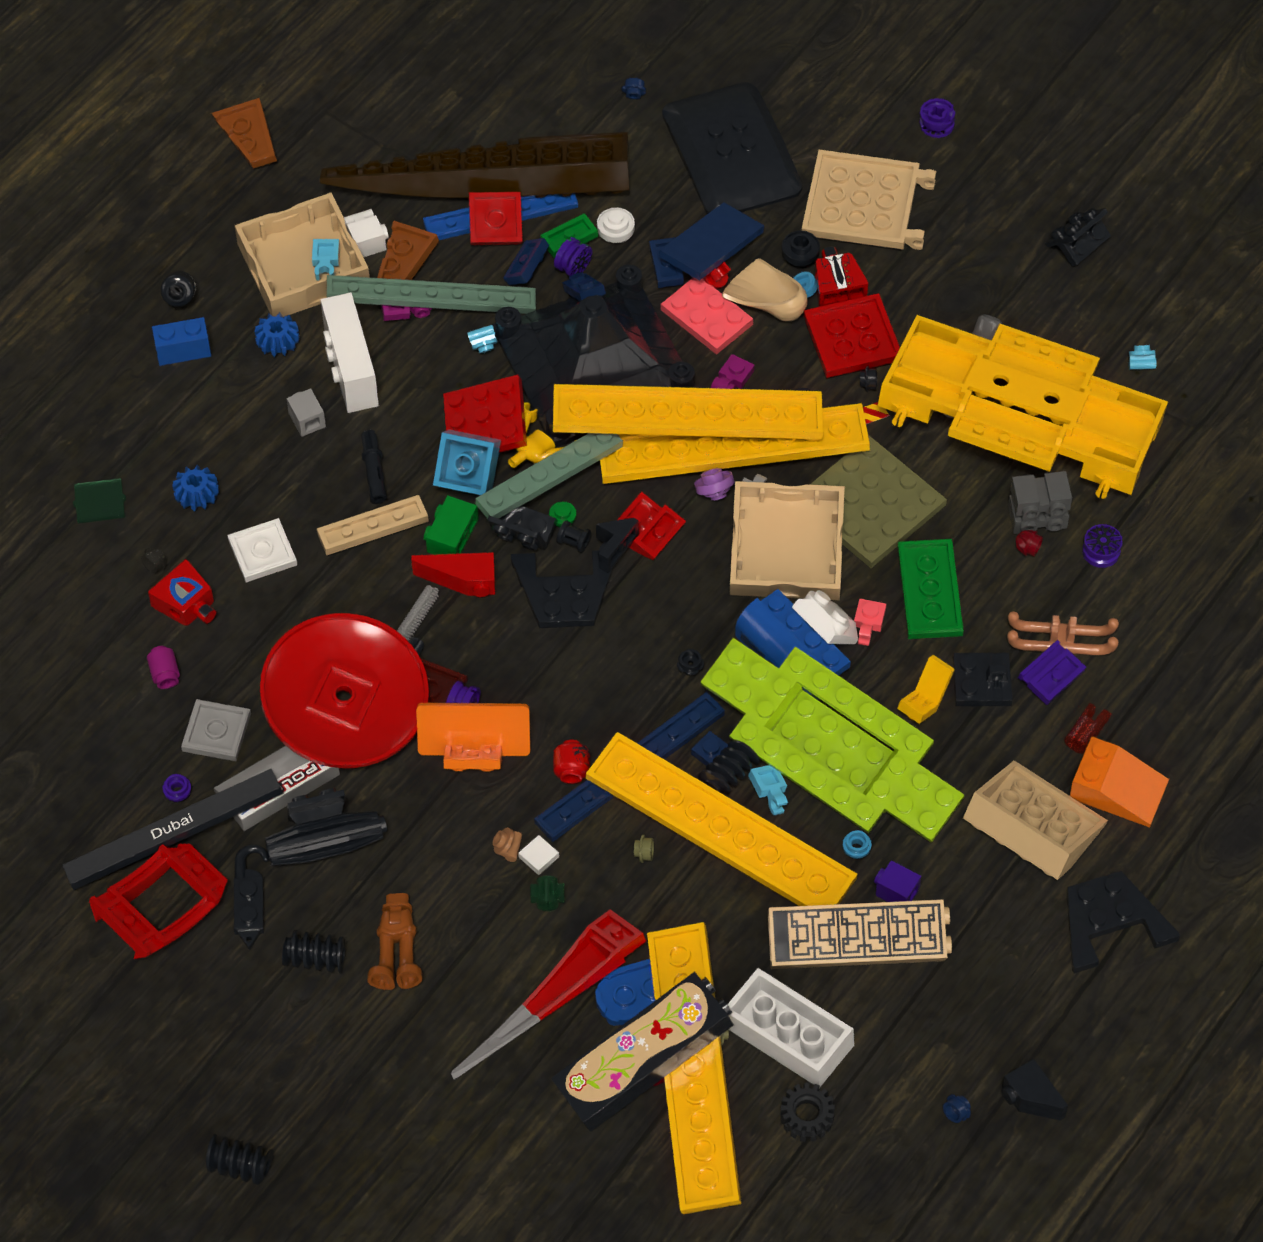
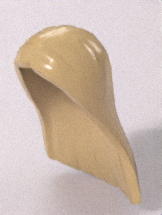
(768, 290)

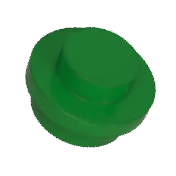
(563, 511)

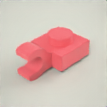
(868, 618)

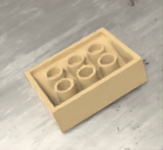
(1034, 819)

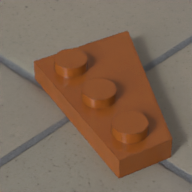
(248, 131)
(406, 251)

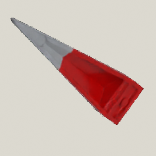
(592, 957)

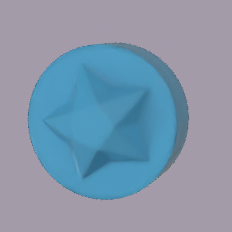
(808, 282)

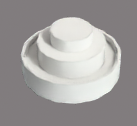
(615, 225)

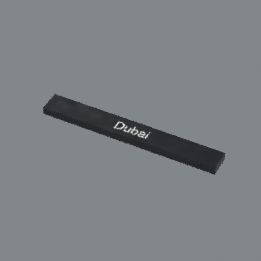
(172, 829)

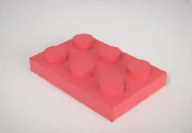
(706, 314)

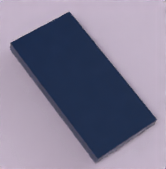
(711, 241)

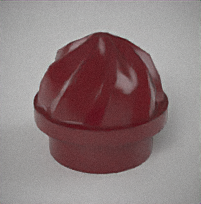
(1029, 542)

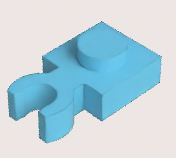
(325, 256)

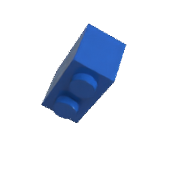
(181, 341)

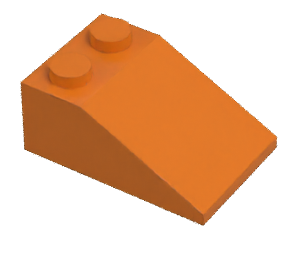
(1118, 783)

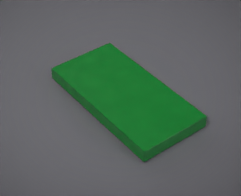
(930, 589)

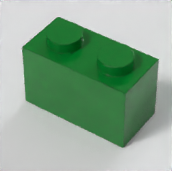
(451, 527)

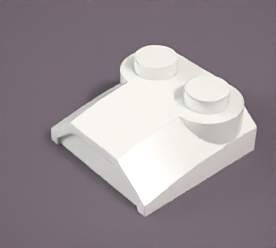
(827, 618)

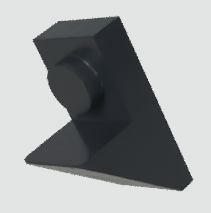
(616, 539)

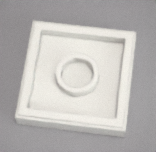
(262, 550)

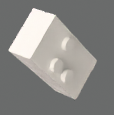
(348, 352)
(789, 1028)

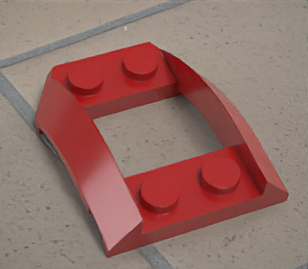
(131, 925)

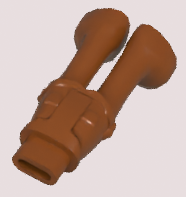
(396, 927)

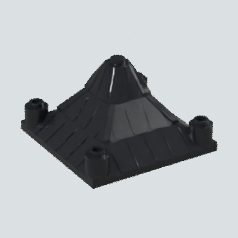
(590, 342)

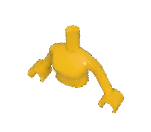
(538, 443)

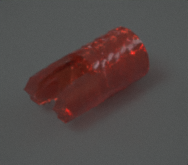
(1085, 728)

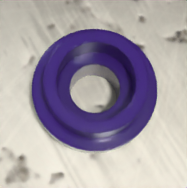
(174, 781)

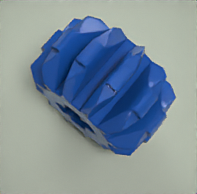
(276, 334)
(195, 488)

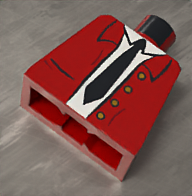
(838, 278)

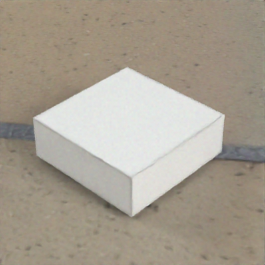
(538, 855)

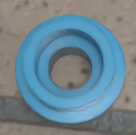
(857, 837)

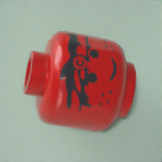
(571, 761)

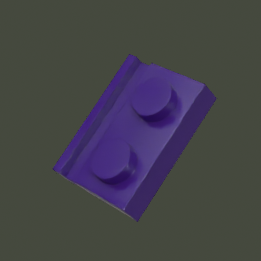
(1052, 672)

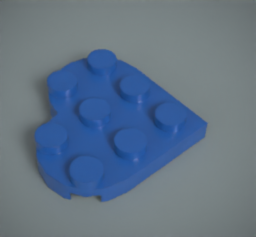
(625, 992)

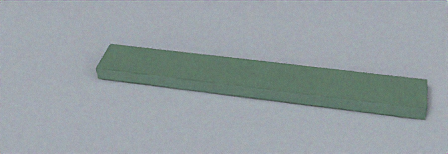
(432, 294)

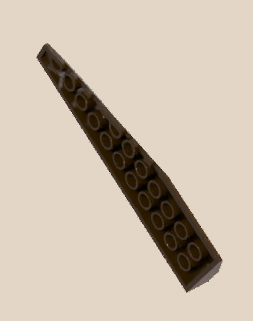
(531, 167)

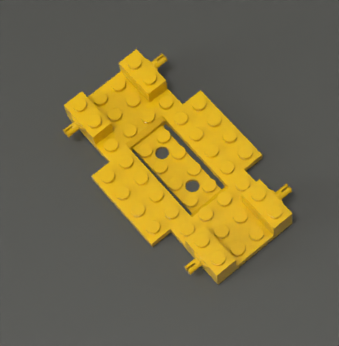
(1101, 420)

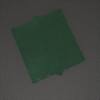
(99, 500)

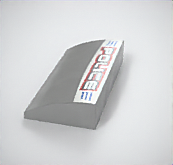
(295, 776)

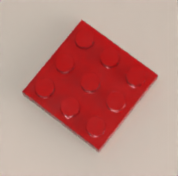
(852, 335)
(489, 411)

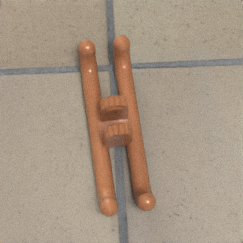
(1064, 633)

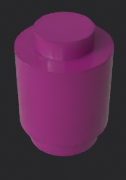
(163, 667)

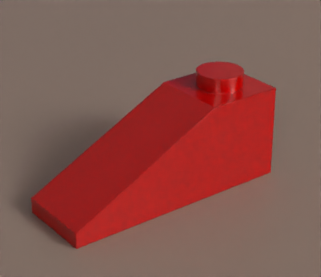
(465, 573)

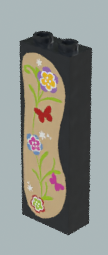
(643, 1050)

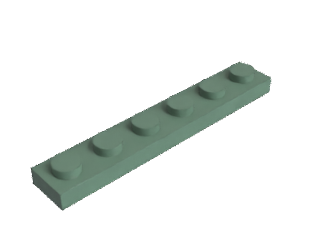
(547, 473)

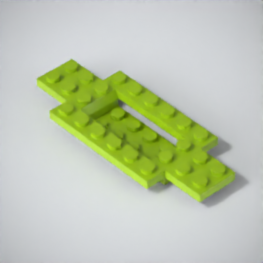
(824, 749)

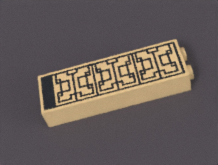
(858, 934)

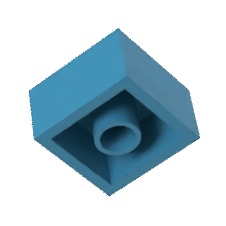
(466, 462)

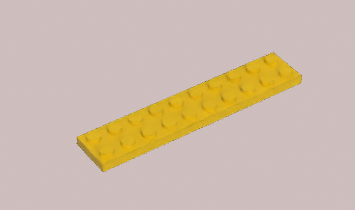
(687, 411)
(673, 455)
(719, 825)
(697, 1087)

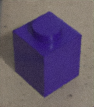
(897, 883)

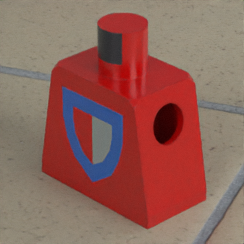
(183, 595)

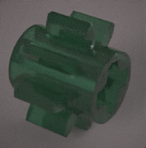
(547, 893)

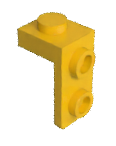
(928, 692)

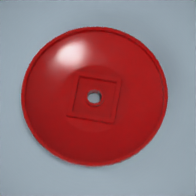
(350, 656)

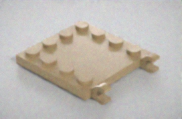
(865, 199)

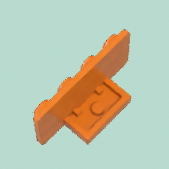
(473, 733)

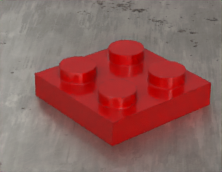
(495, 218)

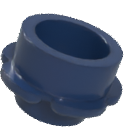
(634, 88)
(957, 1108)

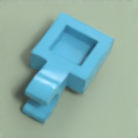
(771, 784)

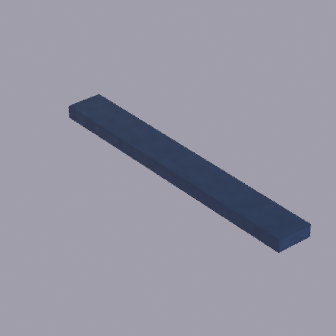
(662, 742)

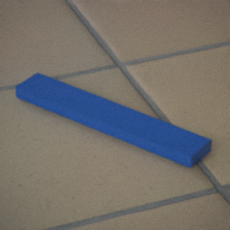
(457, 222)

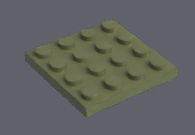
(881, 501)

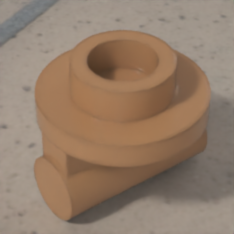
(507, 843)

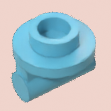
(483, 339)
(1142, 358)

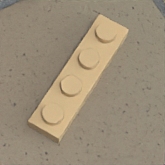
(372, 525)

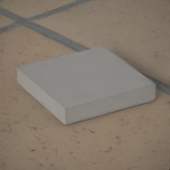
(216, 730)

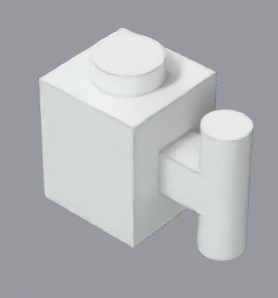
(367, 232)

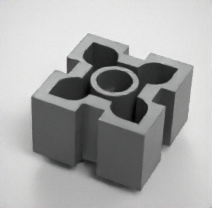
(1040, 502)

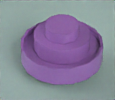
(714, 483)

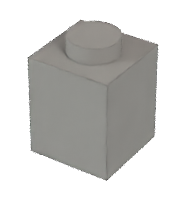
(306, 412)

